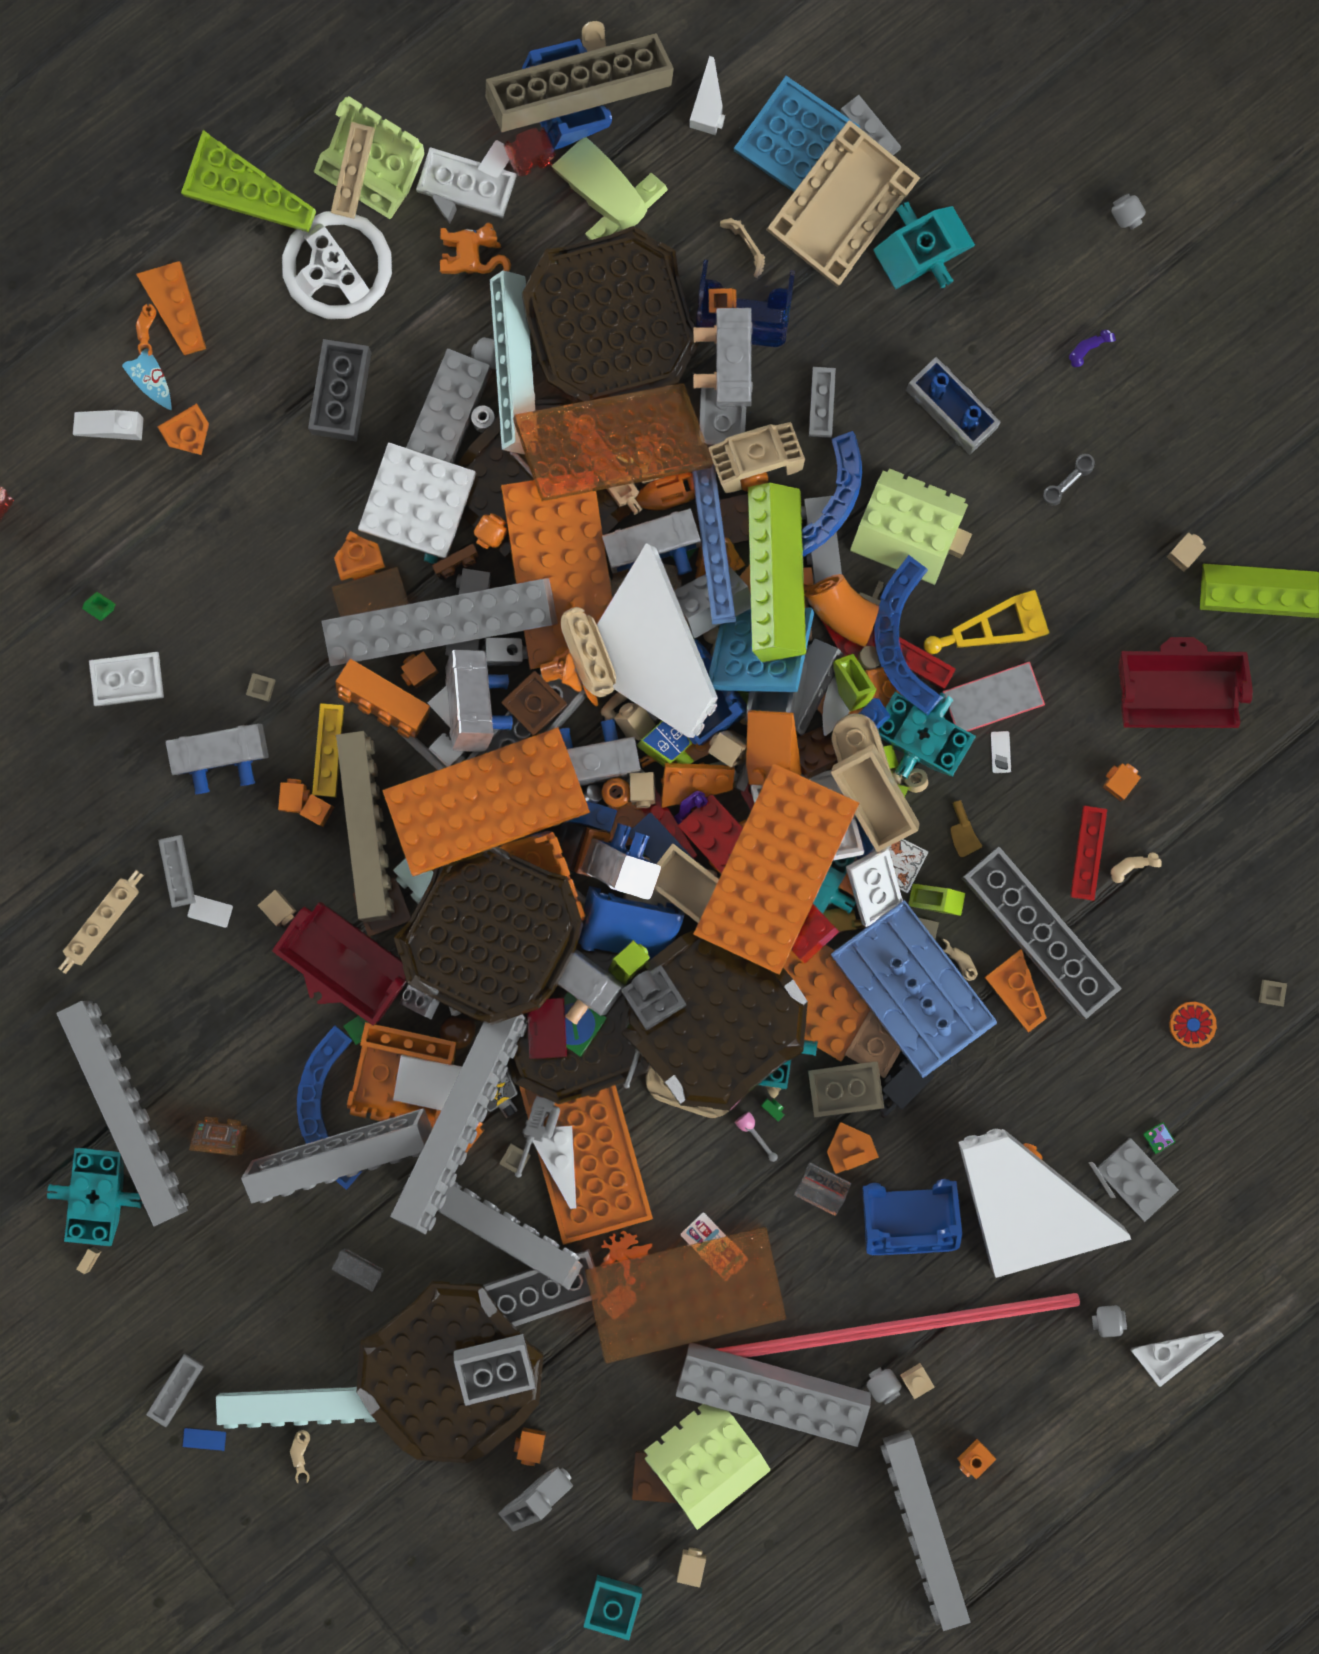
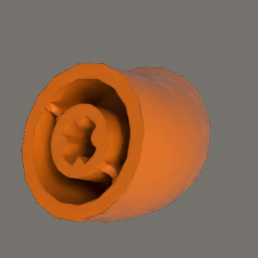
(843, 608)

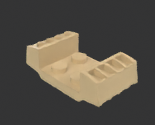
(756, 453)

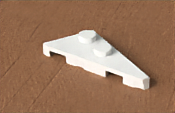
(559, 1159)
(1169, 1357)

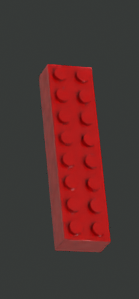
(715, 834)

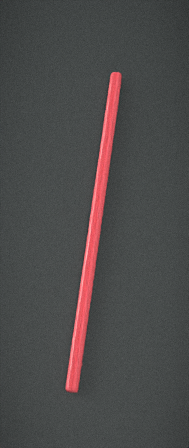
(904, 1326)

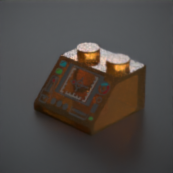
(219, 1137)

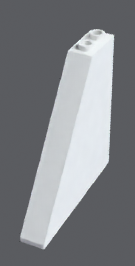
(655, 649)
(1028, 1208)

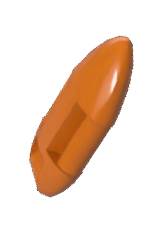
(666, 492)

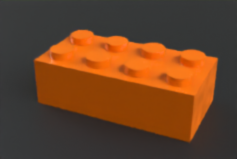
(382, 699)

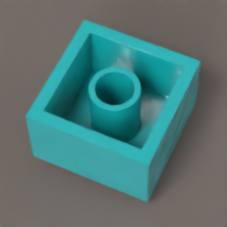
(613, 1607)

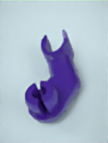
(1084, 346)
(695, 799)

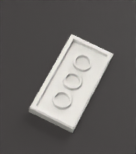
(464, 184)

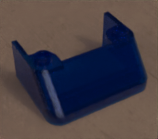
(767, 318)

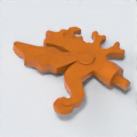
(619, 1249)

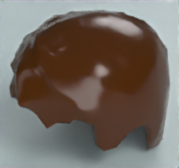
(458, 1029)

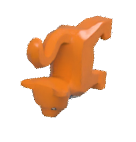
(467, 251)

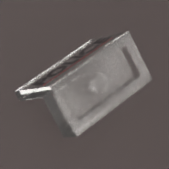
(822, 1189)
(358, 1269)

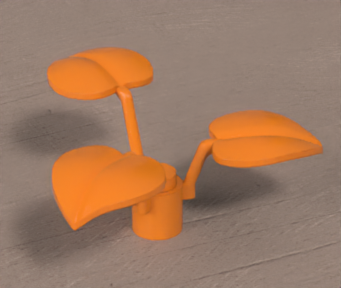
(566, 672)

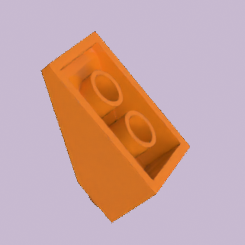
(770, 742)

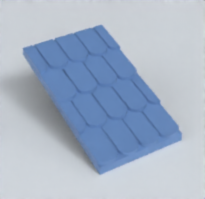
(913, 989)

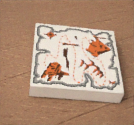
(906, 862)

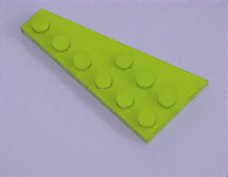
(235, 184)

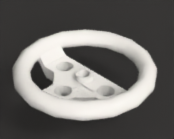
(303, 286)

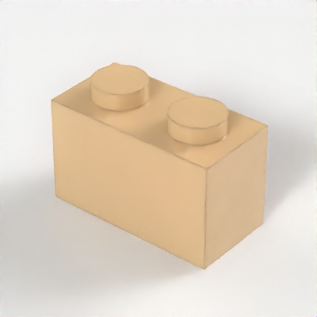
(729, 747)

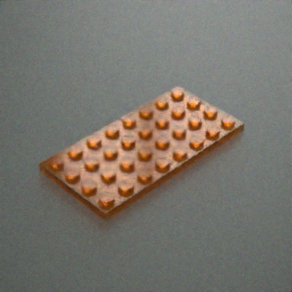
(612, 441)
(685, 1294)

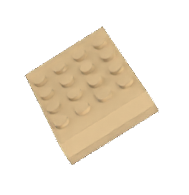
(842, 203)

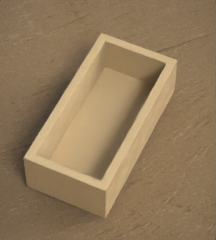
(882, 805)
(685, 882)

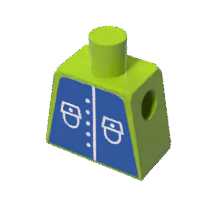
(666, 745)

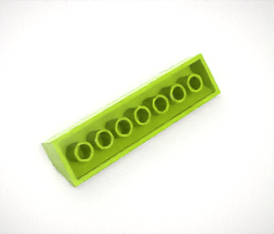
(776, 572)
(1260, 590)

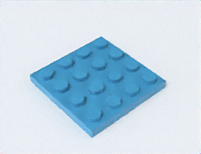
(790, 133)
(739, 669)

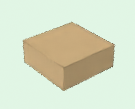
(88, 1260)

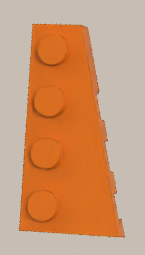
(174, 303)

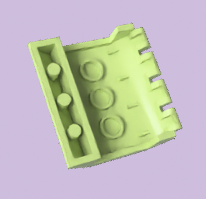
(391, 161)
(910, 521)
(706, 1462)

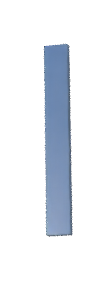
(713, 546)

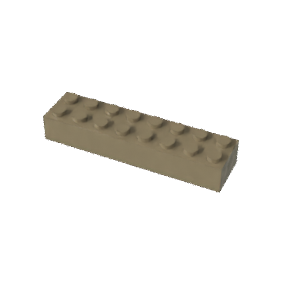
(578, 82)
(363, 826)

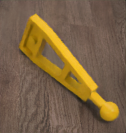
(1029, 615)

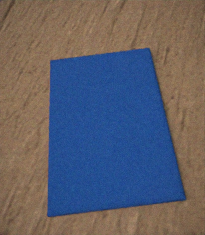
(204, 1439)

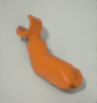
(142, 326)

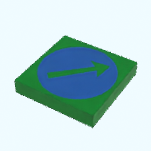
(580, 1035)

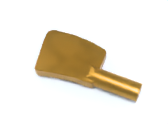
(963, 834)
(843, 920)

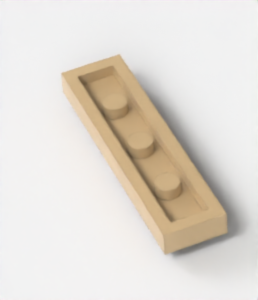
(353, 170)

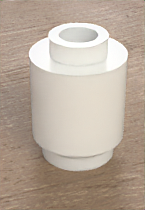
(478, 412)

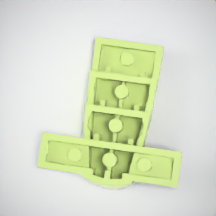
(606, 188)

